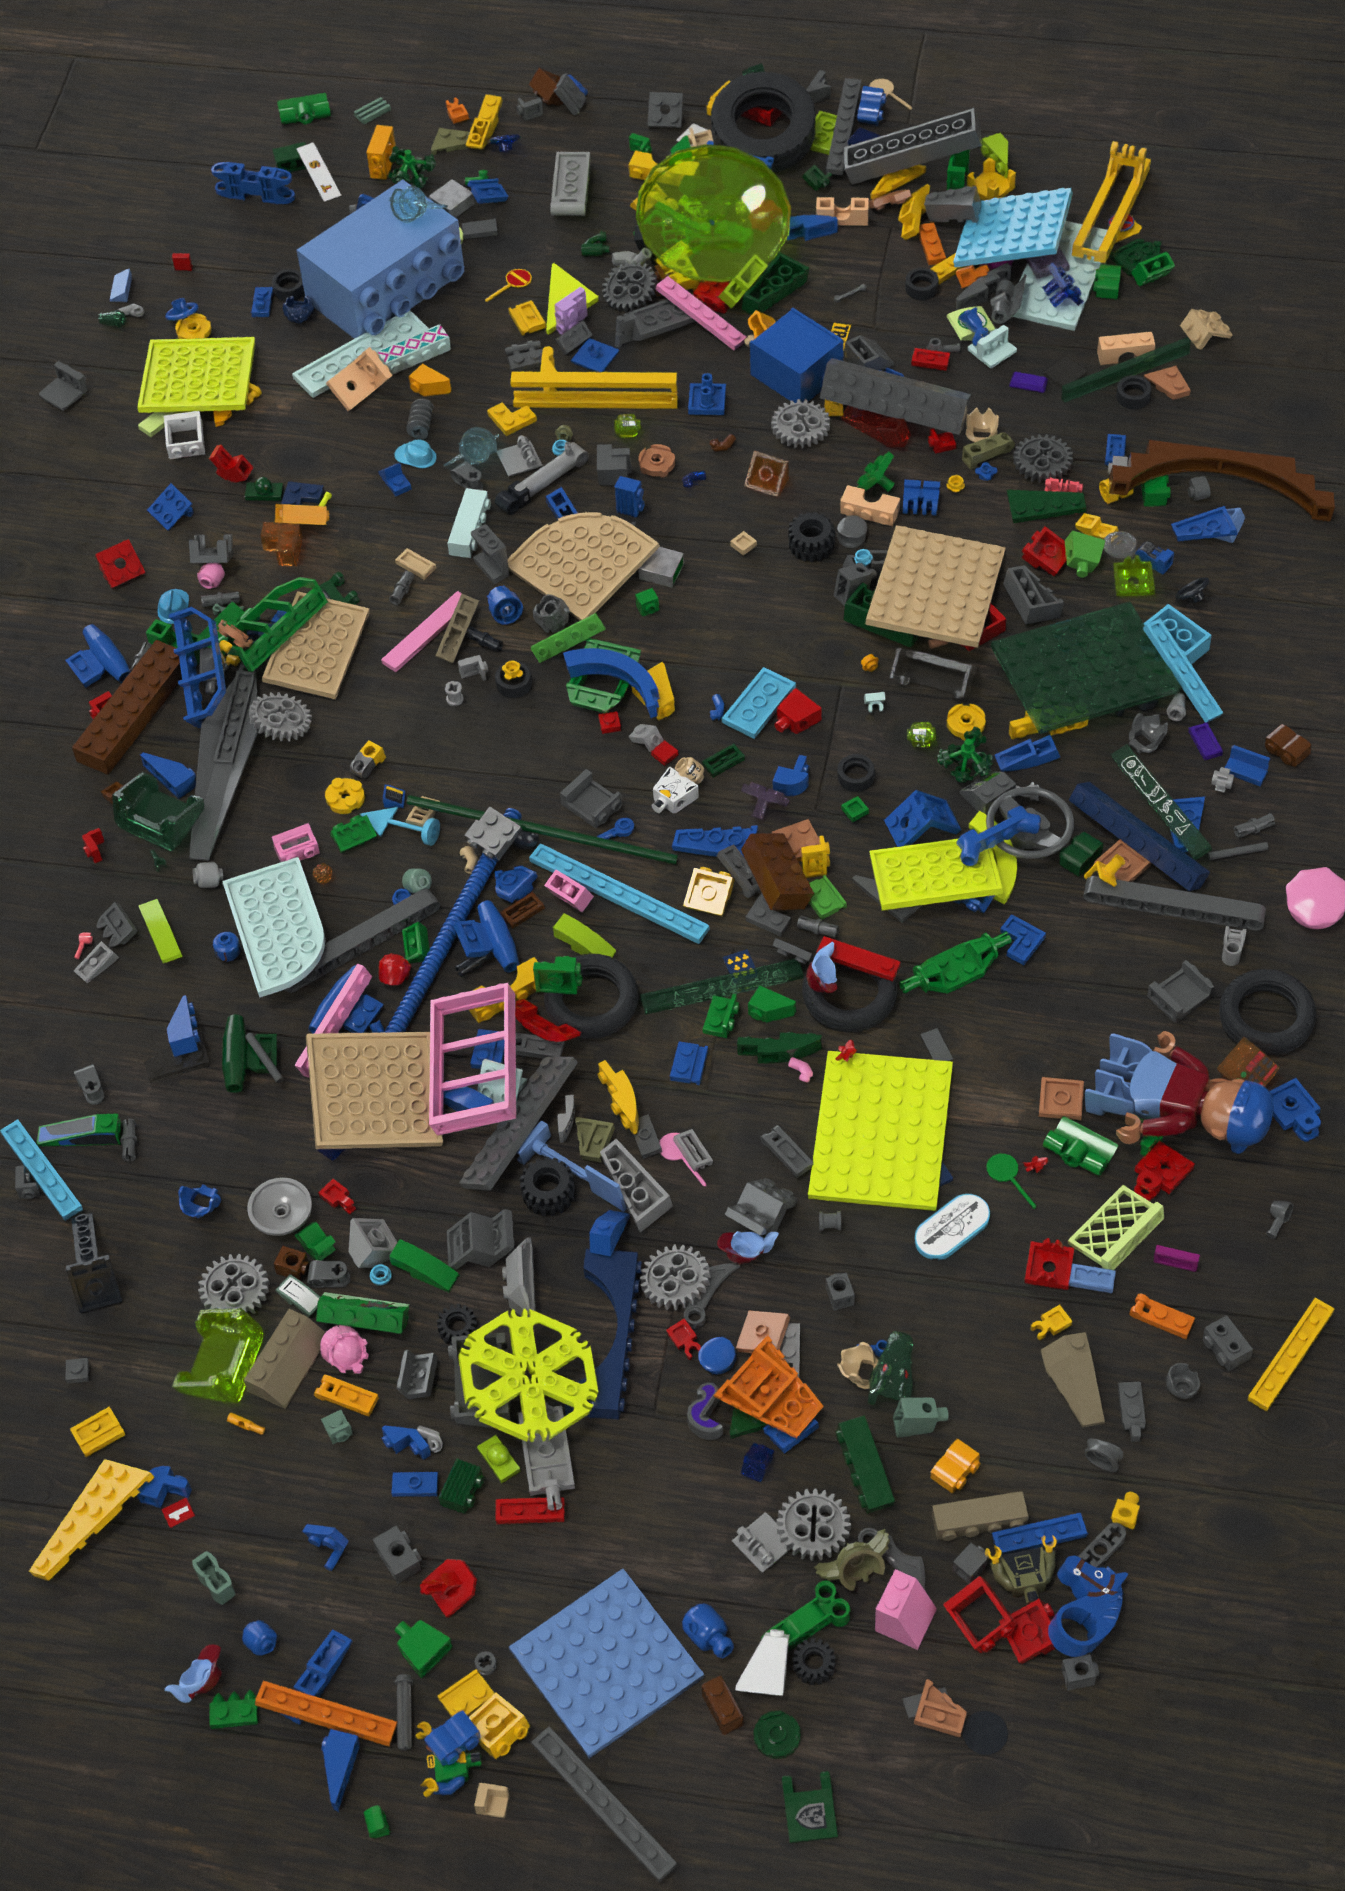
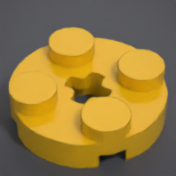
(202, 325)
(958, 713)
(344, 786)

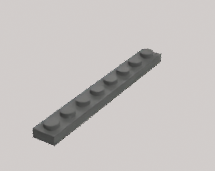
(843, 125)
(604, 1804)

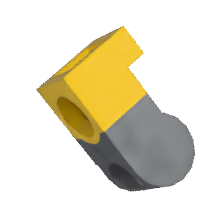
(367, 760)

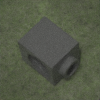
(843, 1298)
(970, 1563)
(1074, 1680)

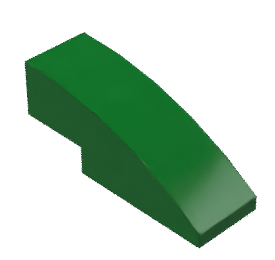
(423, 1266)

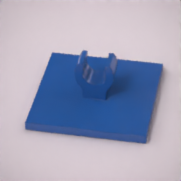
(595, 355)

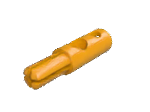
(248, 1425)

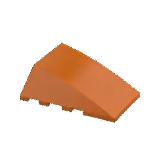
(771, 1391)

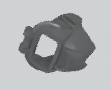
(1150, 728)

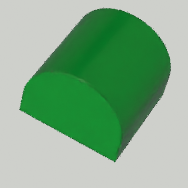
(376, 1822)

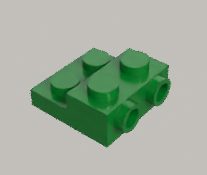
(559, 976)

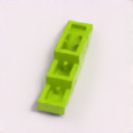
(160, 931)

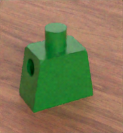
(422, 1646)

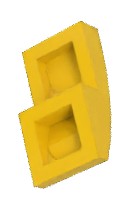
(1092, 526)

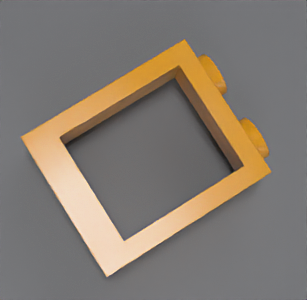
(379, 152)

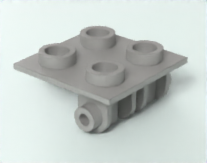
(519, 457)
(761, 1542)

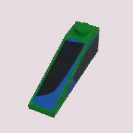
(88, 1130)

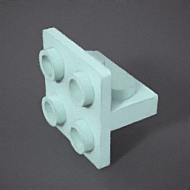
(993, 347)
(496, 1089)

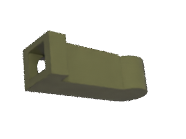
(986, 449)

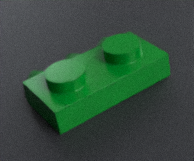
(234, 1711)

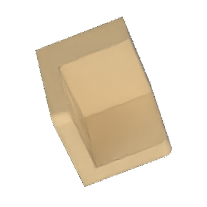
(491, 1800)

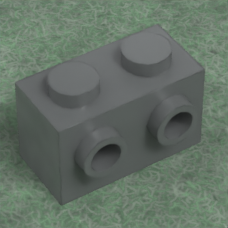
(1227, 1343)

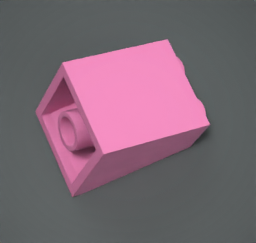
(904, 1610)

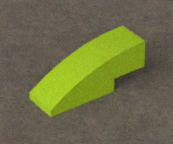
(743, 281)
(581, 938)

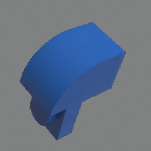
(792, 781)
(164, 1481)

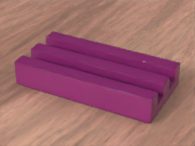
(1176, 1258)

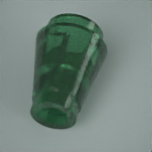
(112, 318)

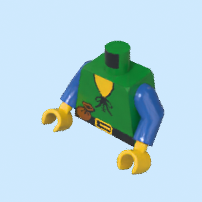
(447, 1778)

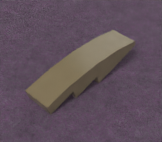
(457, 628)

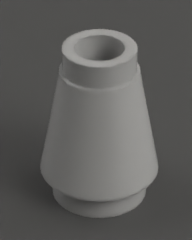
(1177, 707)

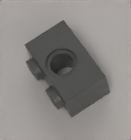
(399, 1566)

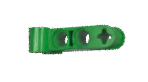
(814, 1616)

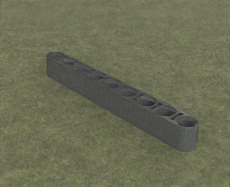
(1175, 903)
(371, 934)

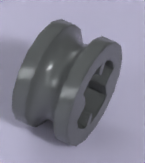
(483, 1656)

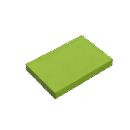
(824, 132)

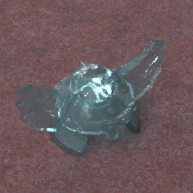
(410, 204)
(476, 446)

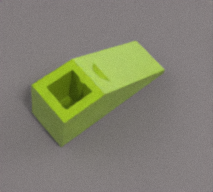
(997, 149)

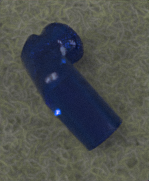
(693, 476)

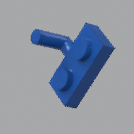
(327, 1537)

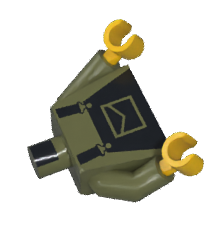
(1024, 1571)

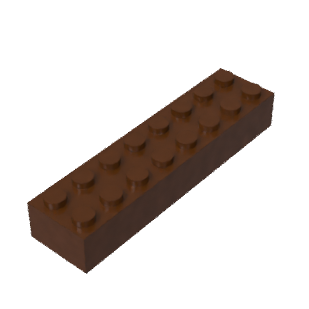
(129, 709)

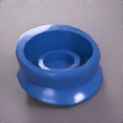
(717, 1355)

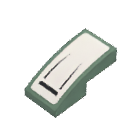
(298, 1294)

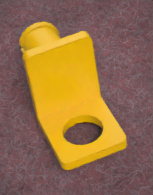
(1108, 871)
(1126, 1510)

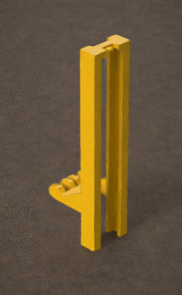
(1117, 160)
(551, 379)

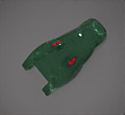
(894, 1370)

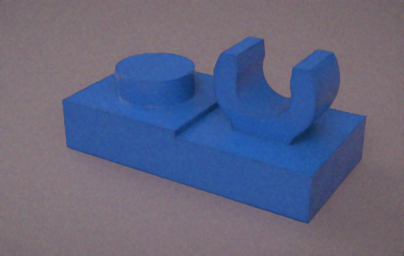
(262, 301)

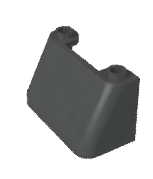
(481, 1379)

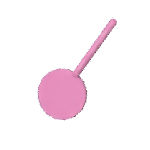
(672, 1153)

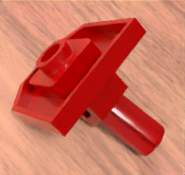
(450, 1585)

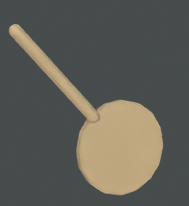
(888, 89)

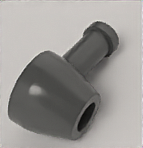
(936, 345)
(1282, 1212)

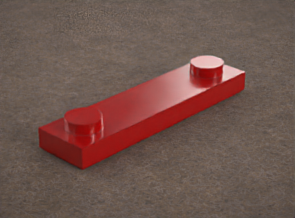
(862, 959)

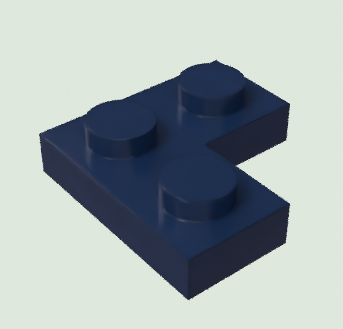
(302, 492)

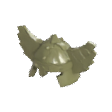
(856, 1561)

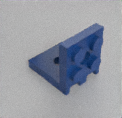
(923, 812)

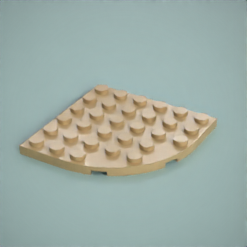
(582, 559)

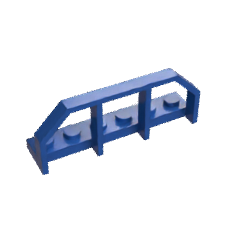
(188, 663)

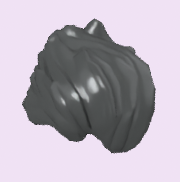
(551, 613)

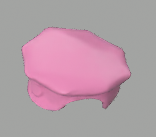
(1316, 898)

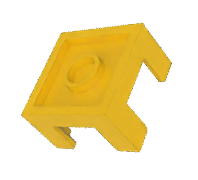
(990, 183)

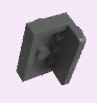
(417, 1374)

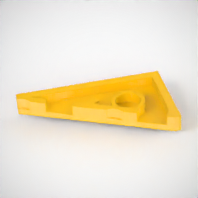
(894, 180)

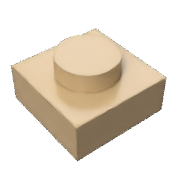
(743, 543)

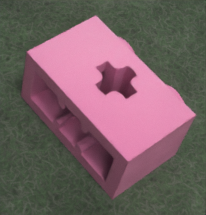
(569, 890)

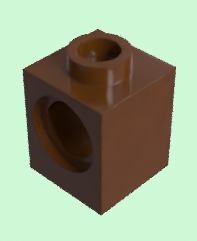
(288, 1256)

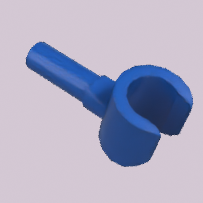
(377, 1027)
(881, 1343)

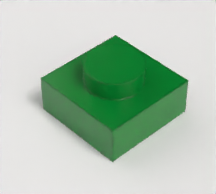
(855, 809)

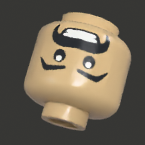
(690, 769)

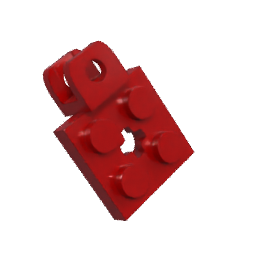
(1154, 1178)

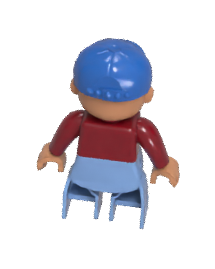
(1172, 1092)

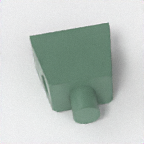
(917, 1416)

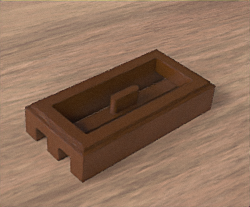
(524, 912)

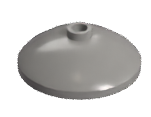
(276, 1197)

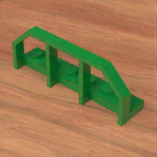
(284, 627)

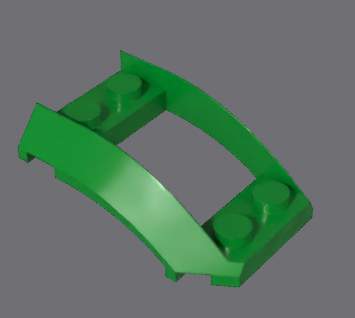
(597, 699)

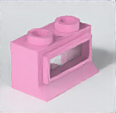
(296, 843)

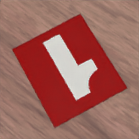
(178, 1512)

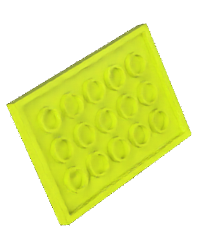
(931, 875)

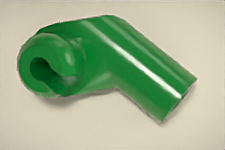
(482, 175)

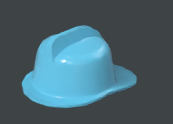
(416, 453)

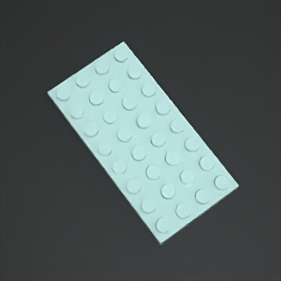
(1036, 303)

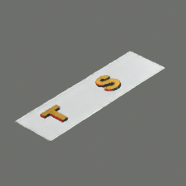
(318, 171)

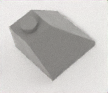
(370, 1242)

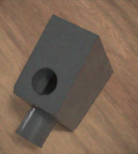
(850, 579)

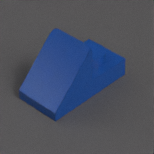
(395, 479)

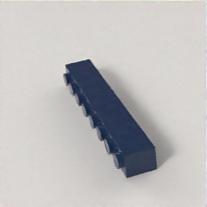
(1139, 836)

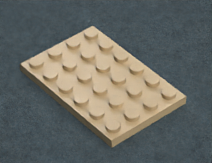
(319, 651)

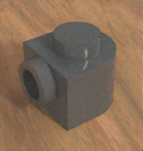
(1199, 488)

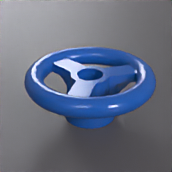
(180, 309)

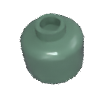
(416, 880)

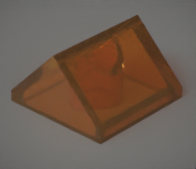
(767, 473)

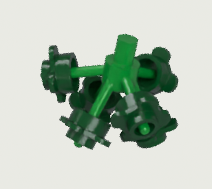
(416, 166)
(960, 755)

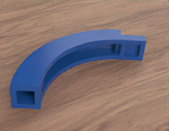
(615, 664)

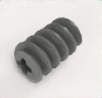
(420, 418)

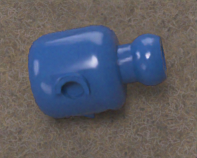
(707, 1630)

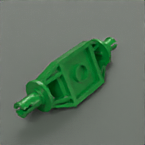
(956, 965)

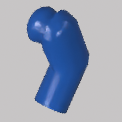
(719, 706)

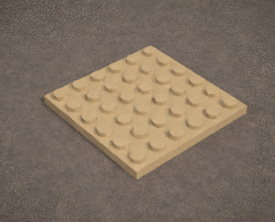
(370, 1090)

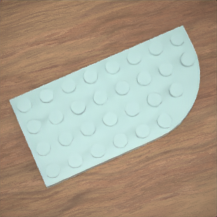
(276, 924)

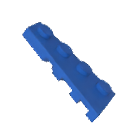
(711, 841)

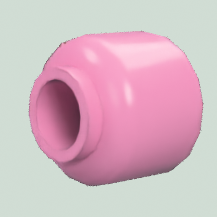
(210, 575)

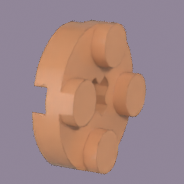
(660, 468)
(238, 635)

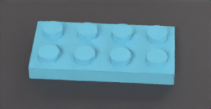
(758, 702)

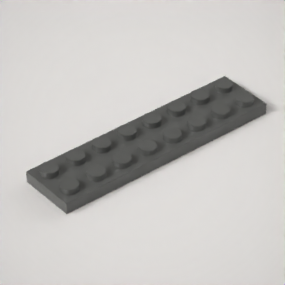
(512, 1133)

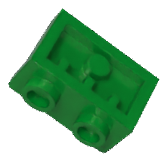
(353, 833)
(720, 1016)

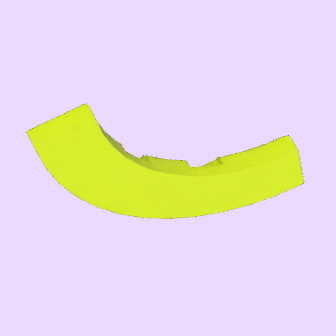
(1005, 862)

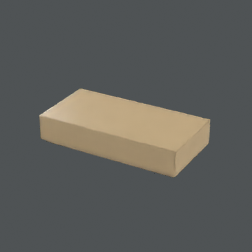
(415, 563)

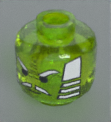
(627, 426)
(921, 734)

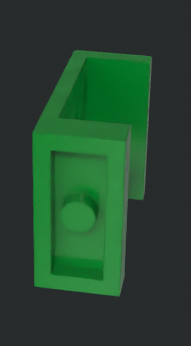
(956, 170)

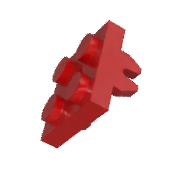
(113, 574)
(1049, 1252)

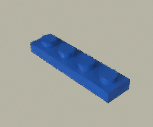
(1030, 1536)

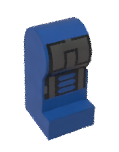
(1160, 559)

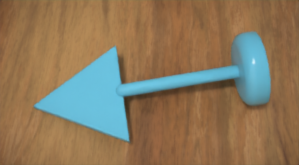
(381, 819)

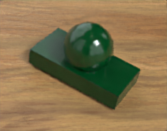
(264, 490)

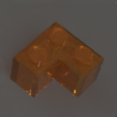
(284, 539)

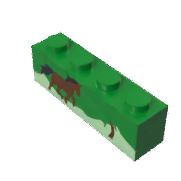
(362, 1312)

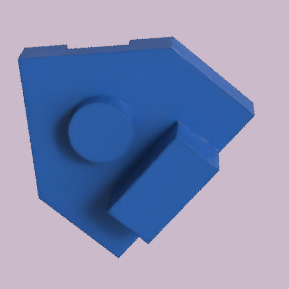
(514, 883)

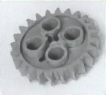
(800, 423)
(280, 716)
(675, 1277)
(234, 1285)
(834, 1525)

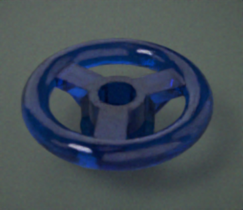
(504, 142)

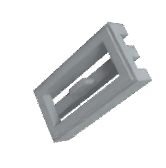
(689, 1151)

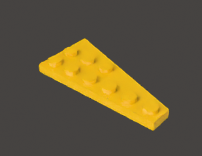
(90, 1513)

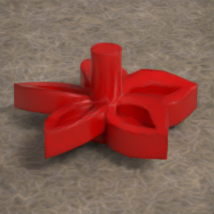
(846, 1051)
(1036, 1163)

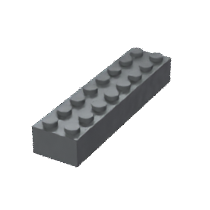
(913, 146)
(895, 396)

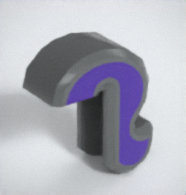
(699, 1413)

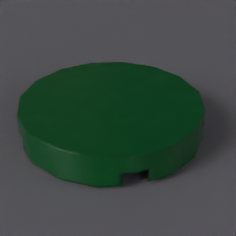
(776, 1734)

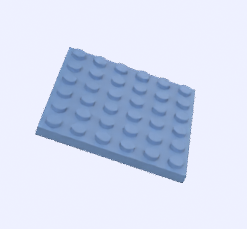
(606, 1663)

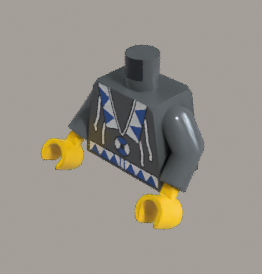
(207, 664)

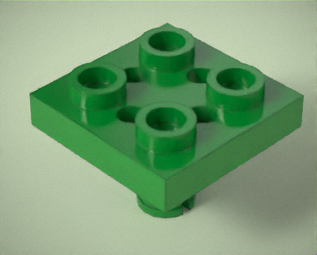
(875, 473)

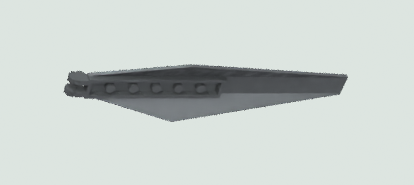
(223, 753)

